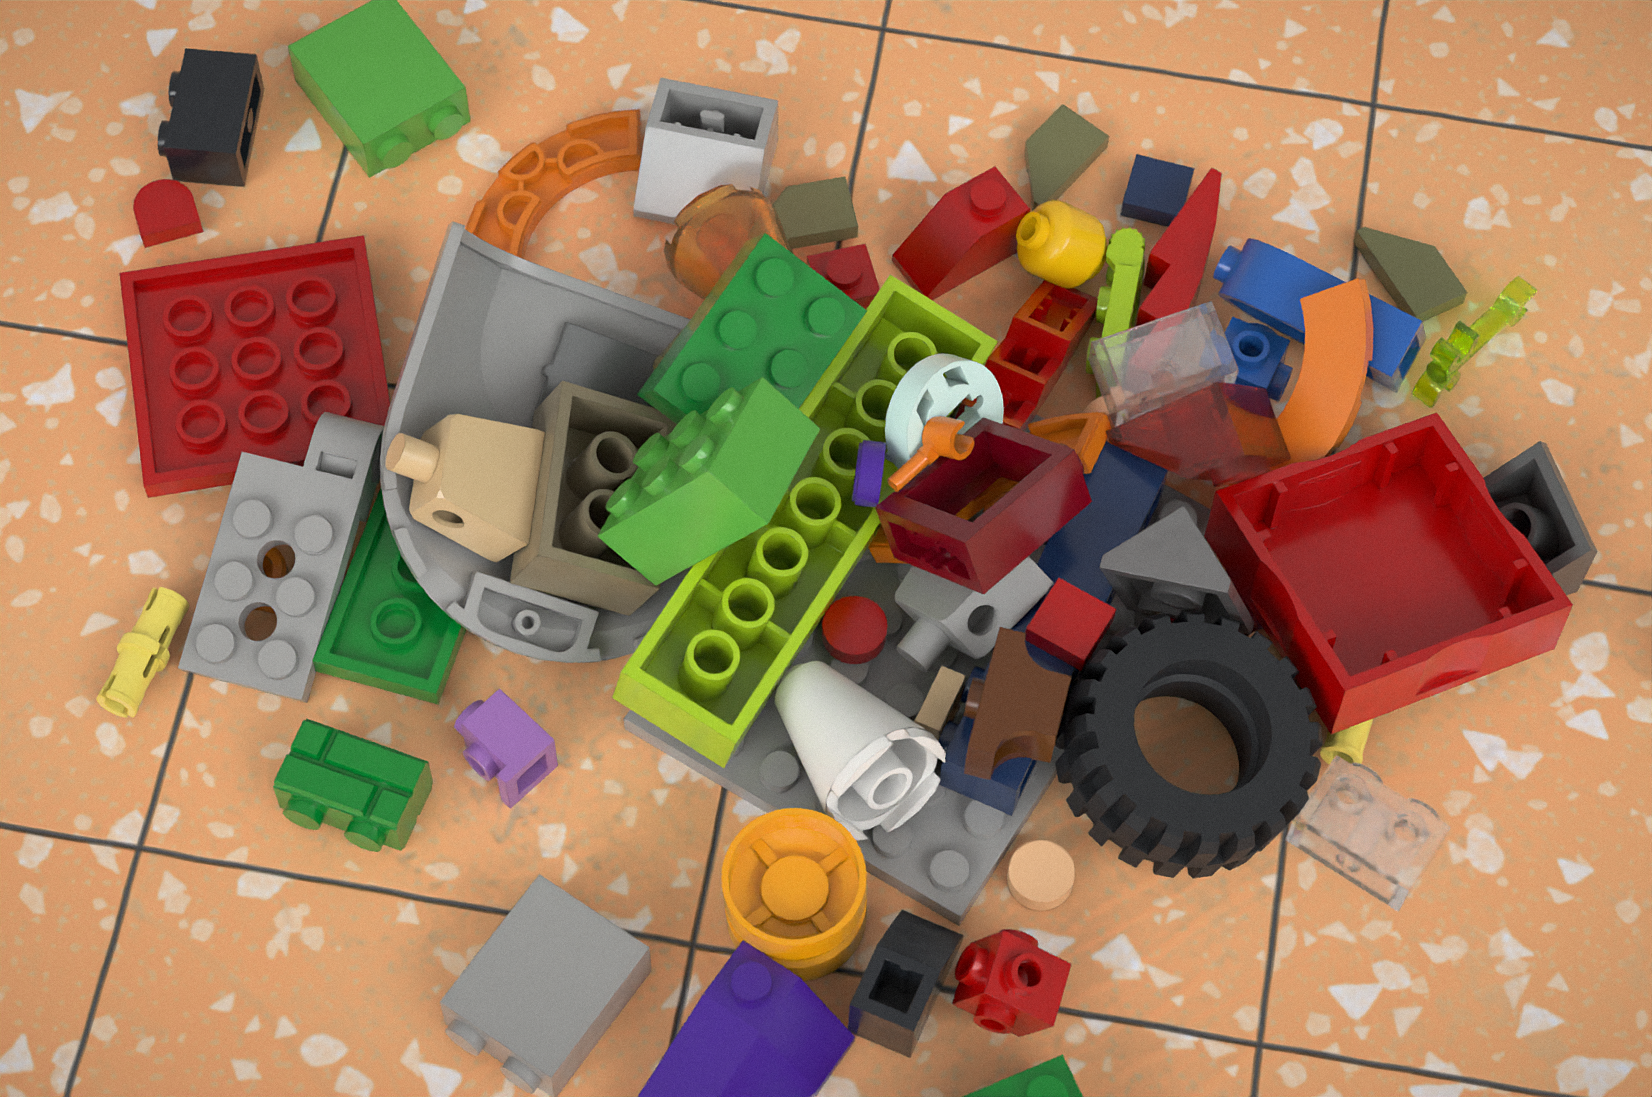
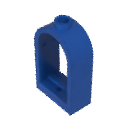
(1269, 289)

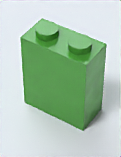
(380, 84)

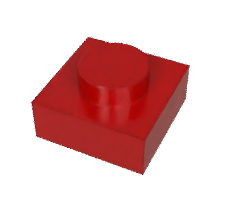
(849, 271)

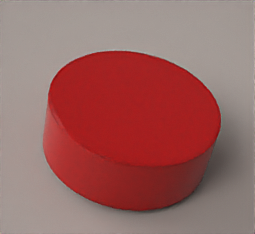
(854, 630)

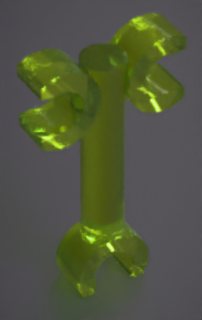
(1466, 341)

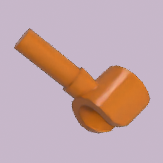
(938, 440)

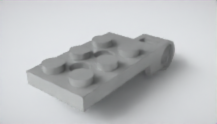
(295, 506)

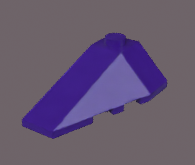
(752, 1037)

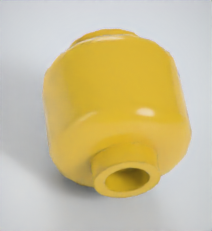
(1061, 244)

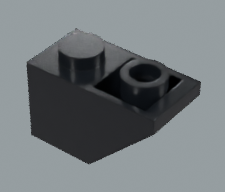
(903, 982)

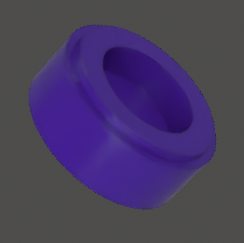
(868, 473)

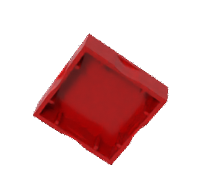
(1386, 572)

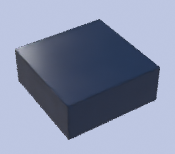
(1156, 190)

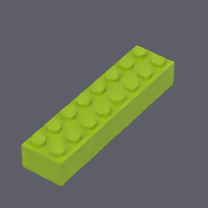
(758, 601)

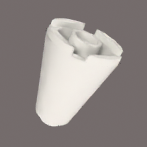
(856, 749)

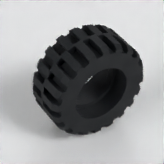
(1246, 693)

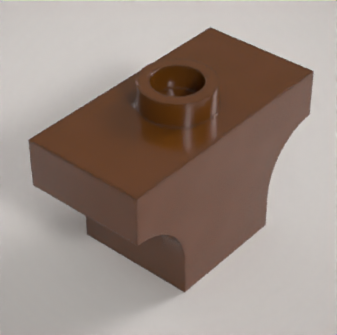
(1014, 708)

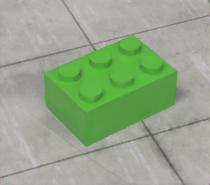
(708, 481)

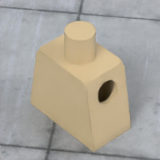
(473, 481)

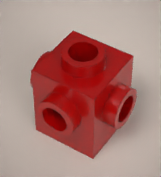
(1010, 983)

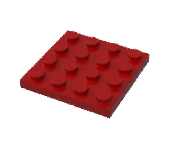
(249, 358)

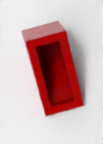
(962, 235)

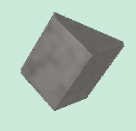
(1173, 571)

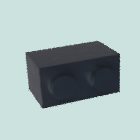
(212, 117)

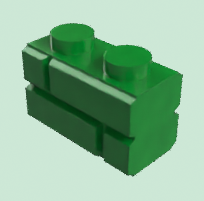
(352, 786)

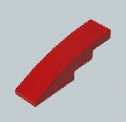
(1181, 254)
(1038, 349)

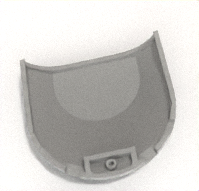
(481, 355)

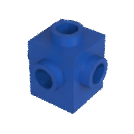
(1259, 356)

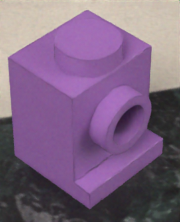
(506, 745)

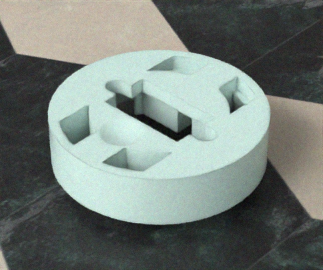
(929, 394)

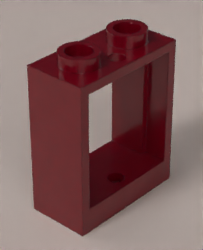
(982, 552)

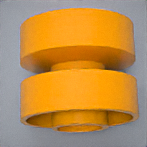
(796, 890)

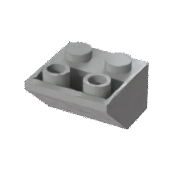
(702, 141)

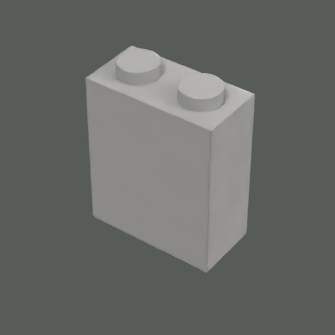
(545, 988)

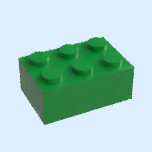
(759, 320)

